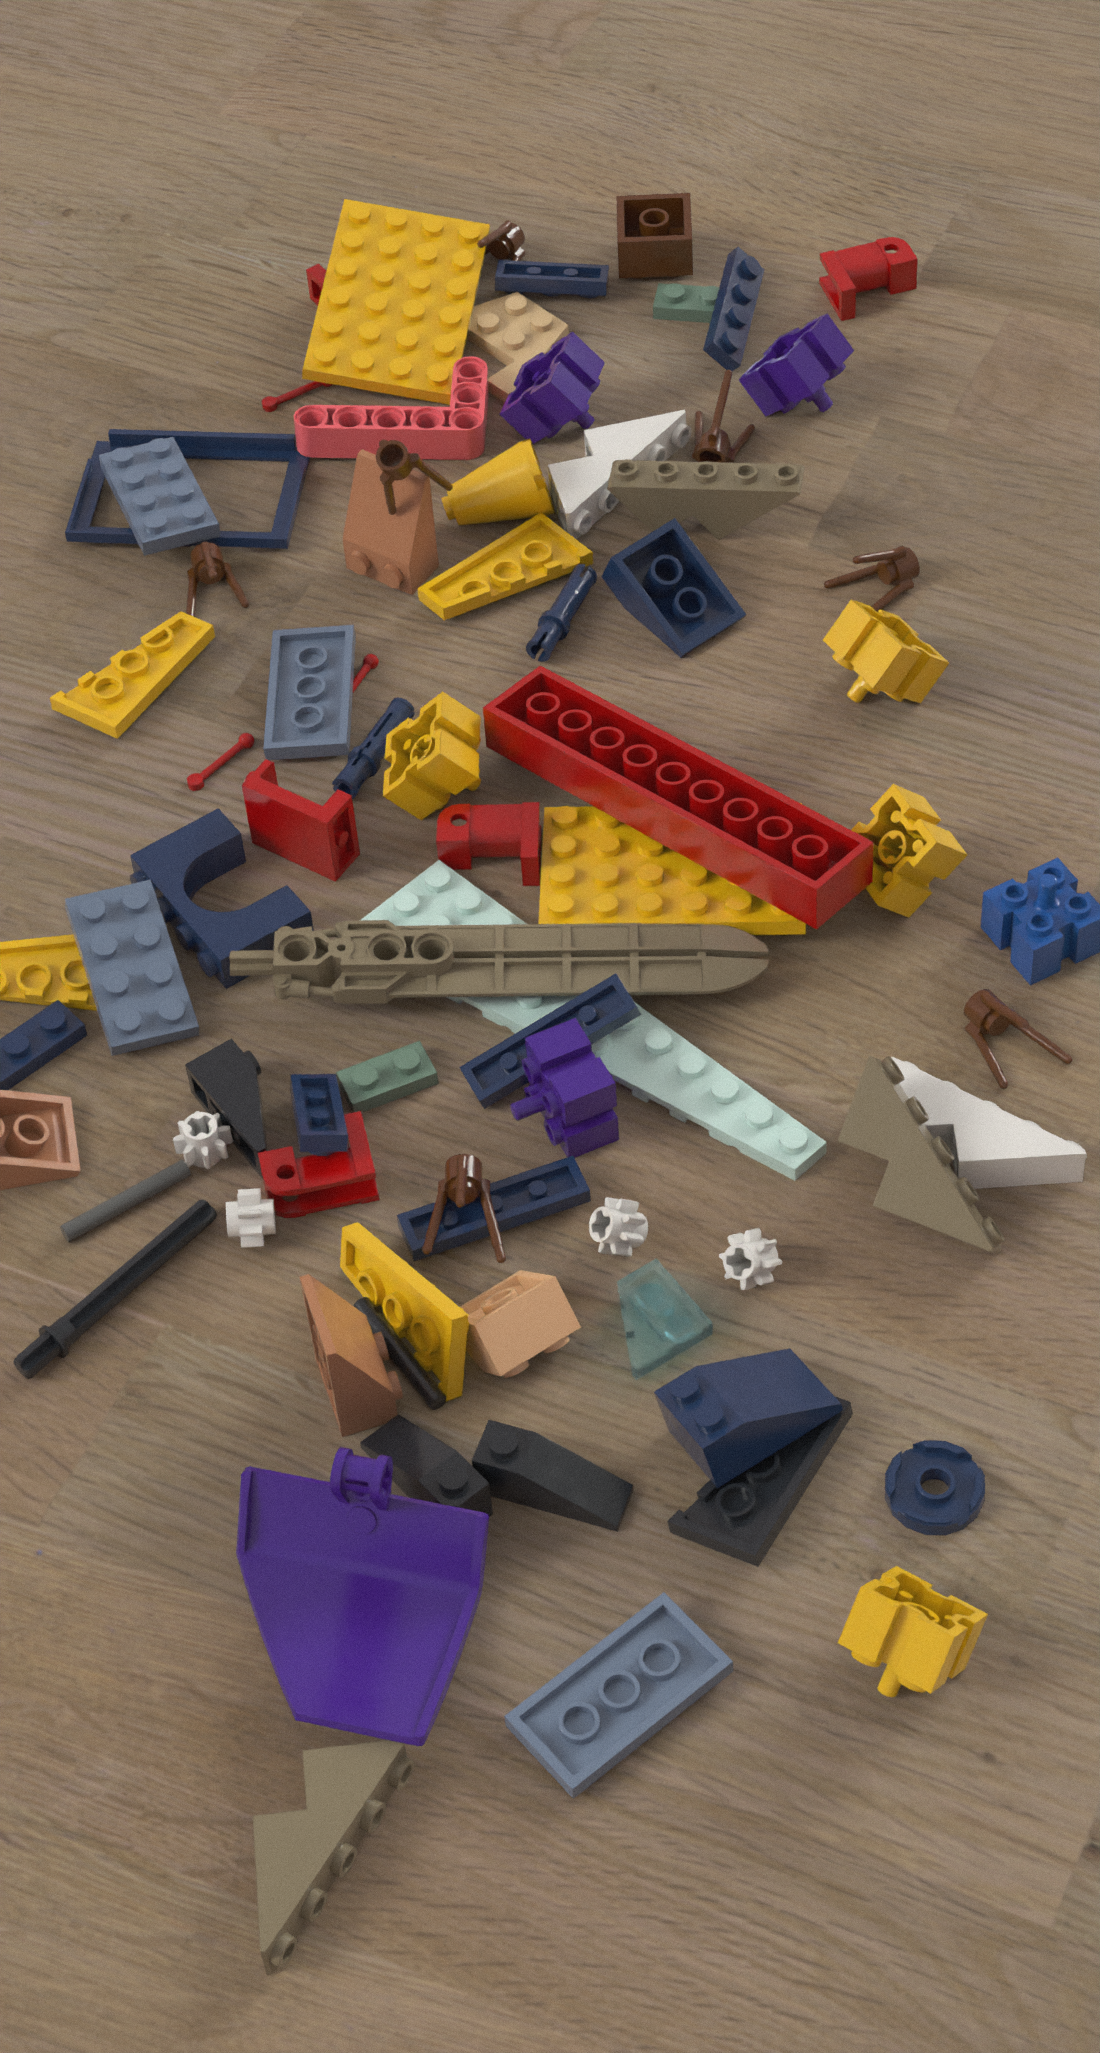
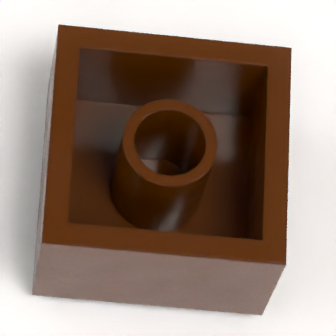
(654, 235)

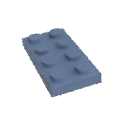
(159, 495)
(310, 692)
(131, 967)
(618, 1694)

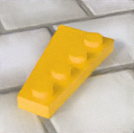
(509, 565)
(136, 676)
(44, 972)
(410, 1305)

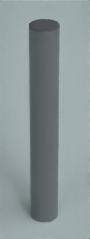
(125, 1200)

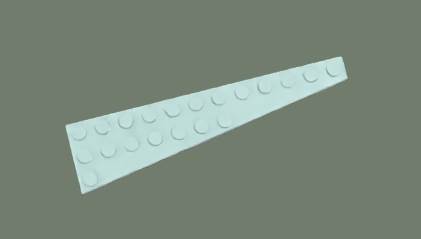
(637, 1055)

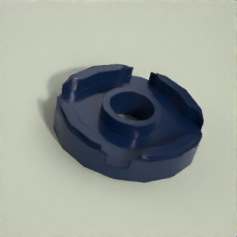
(929, 1512)

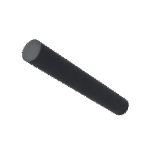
(402, 1356)

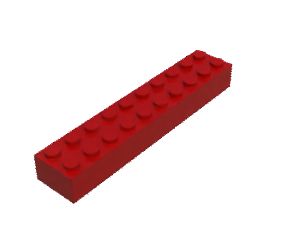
(680, 796)

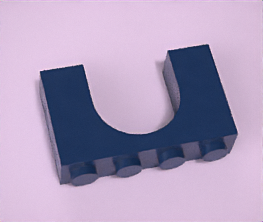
(187, 862)

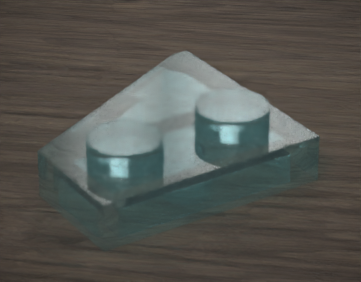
(658, 1318)

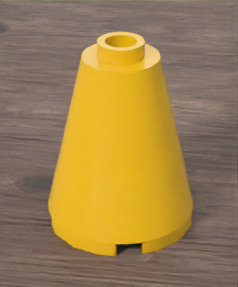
(501, 489)

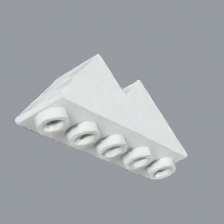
(581, 484)
(989, 1142)

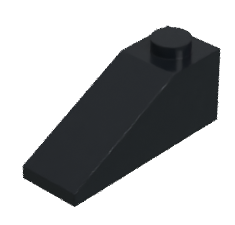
(229, 1085)
(428, 1467)
(549, 1477)

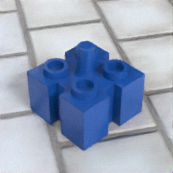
(1042, 920)

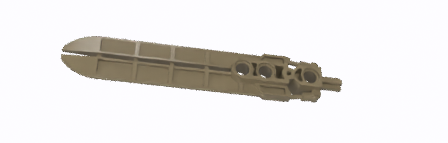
(385, 961)

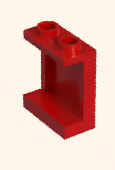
(298, 828)

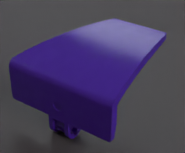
(359, 1593)

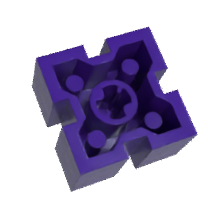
(798, 367)
(554, 390)
(569, 1090)

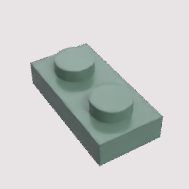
(684, 302)
(387, 1077)

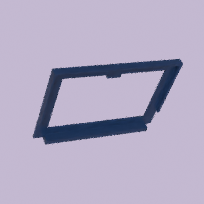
(196, 446)

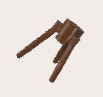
(505, 242)
(715, 443)
(397, 464)
(210, 568)
(895, 568)
(993, 1017)
(463, 1185)

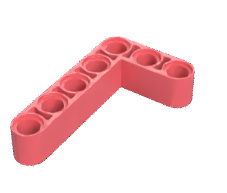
(429, 431)

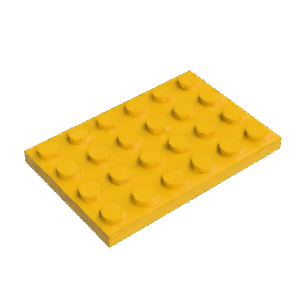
(396, 301)
(614, 874)

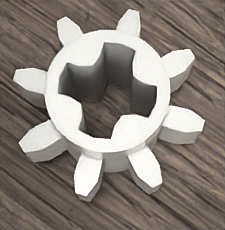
(202, 1139)
(250, 1217)
(618, 1227)
(750, 1259)

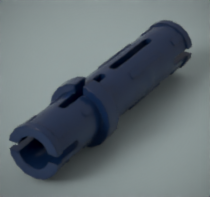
(555, 623)
(366, 758)

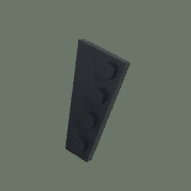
(754, 1506)

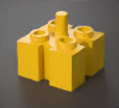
(883, 654)
(432, 756)
(907, 850)
(911, 1631)

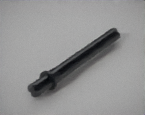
(67, 1329)

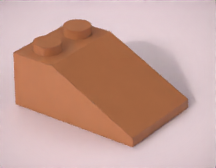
(385, 546)
(36, 1139)
(350, 1360)

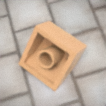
(518, 1322)

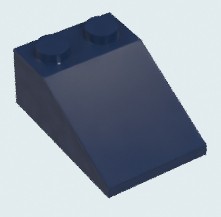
(672, 589)
(743, 1410)

